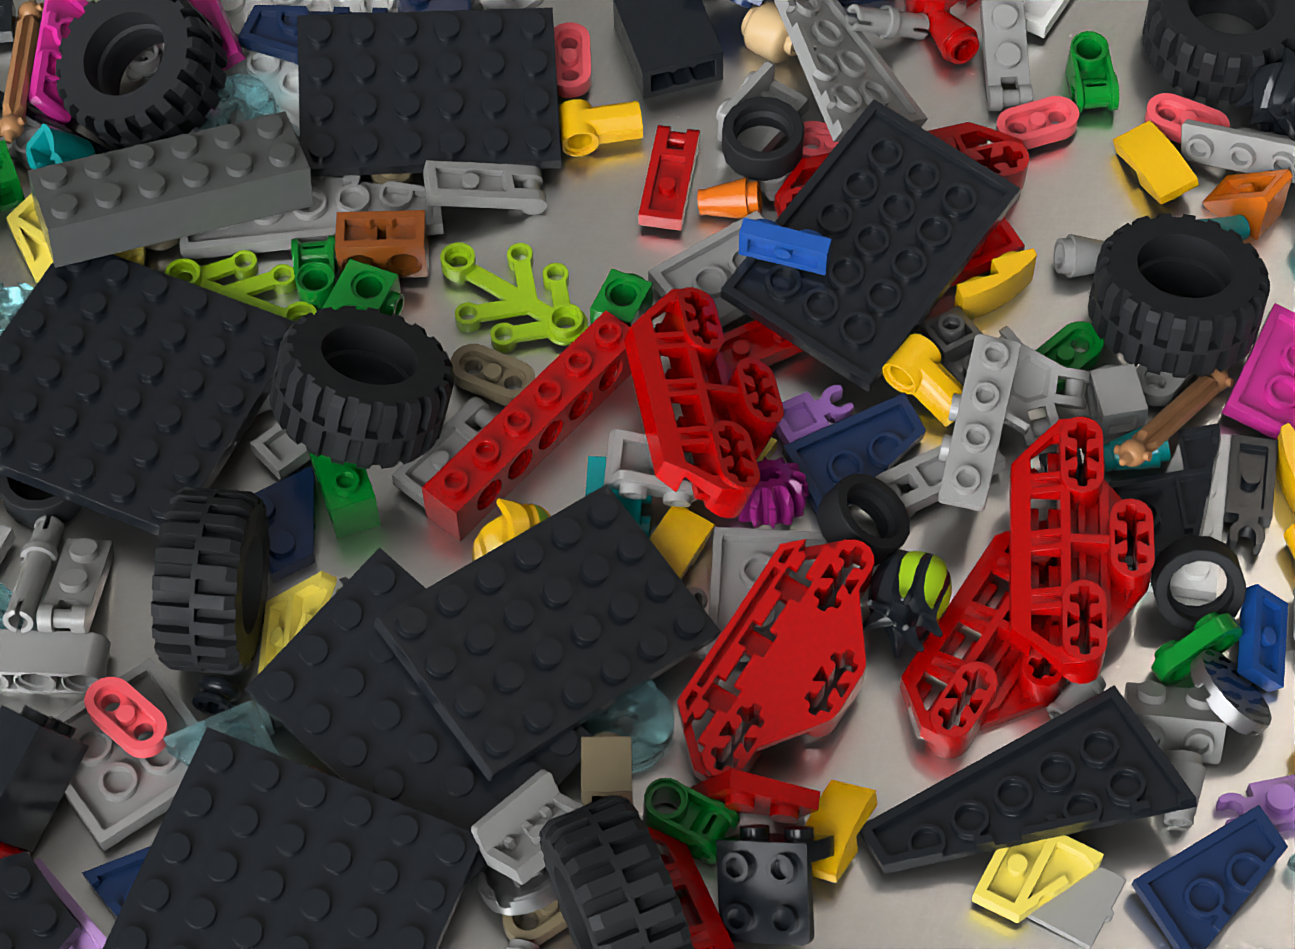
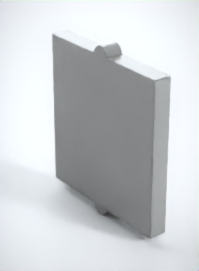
(1082, 907)

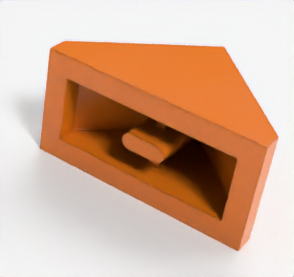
(1254, 195)

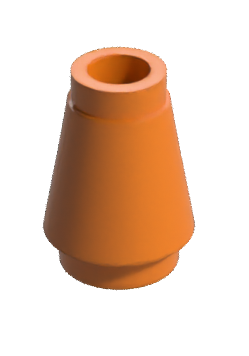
(731, 199)

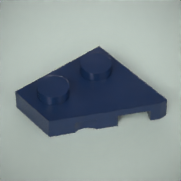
(291, 523)

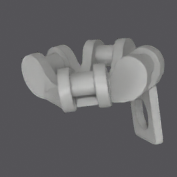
(1036, 388)

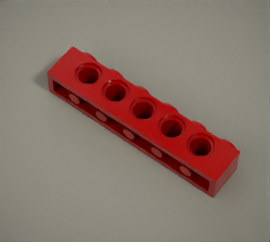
(528, 428)

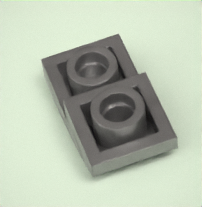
(954, 338)

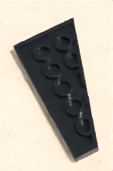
(1057, 780)

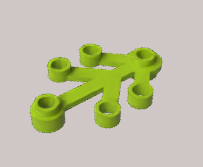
(249, 283)
(515, 300)

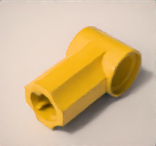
(587, 126)
(918, 371)

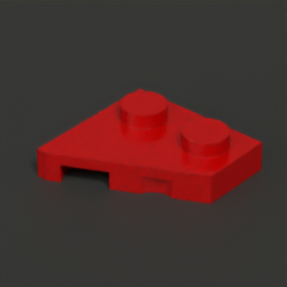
(760, 795)

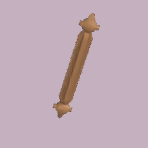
(20, 70)
(1172, 418)

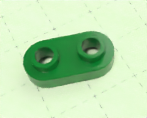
(1061, 345)
(1210, 632)

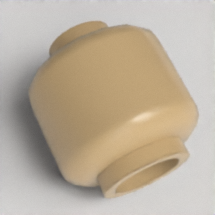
(766, 33)

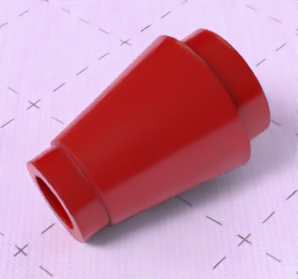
(953, 37)

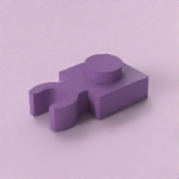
(807, 416)
(1273, 795)

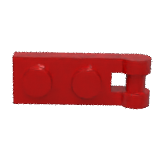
(669, 178)

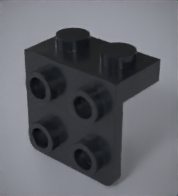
(768, 883)

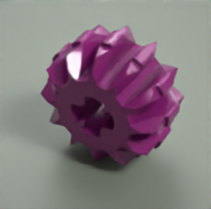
(777, 496)

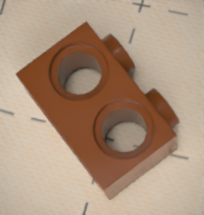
(384, 240)

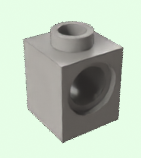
(1116, 399)

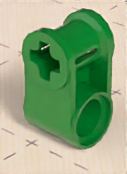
(1091, 73)
(314, 269)
(695, 822)

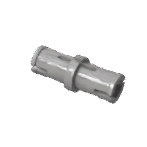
(887, 22)

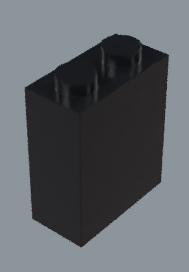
(668, 44)
(35, 771)

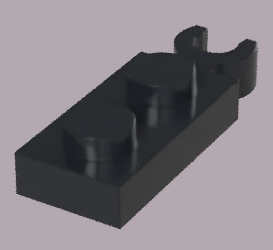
(1250, 489)

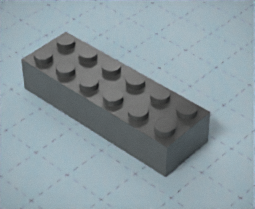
(170, 188)

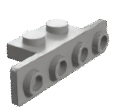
(1236, 149)
(978, 423)

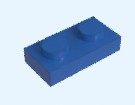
(785, 246)
(1263, 638)

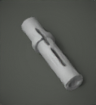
(37, 560)

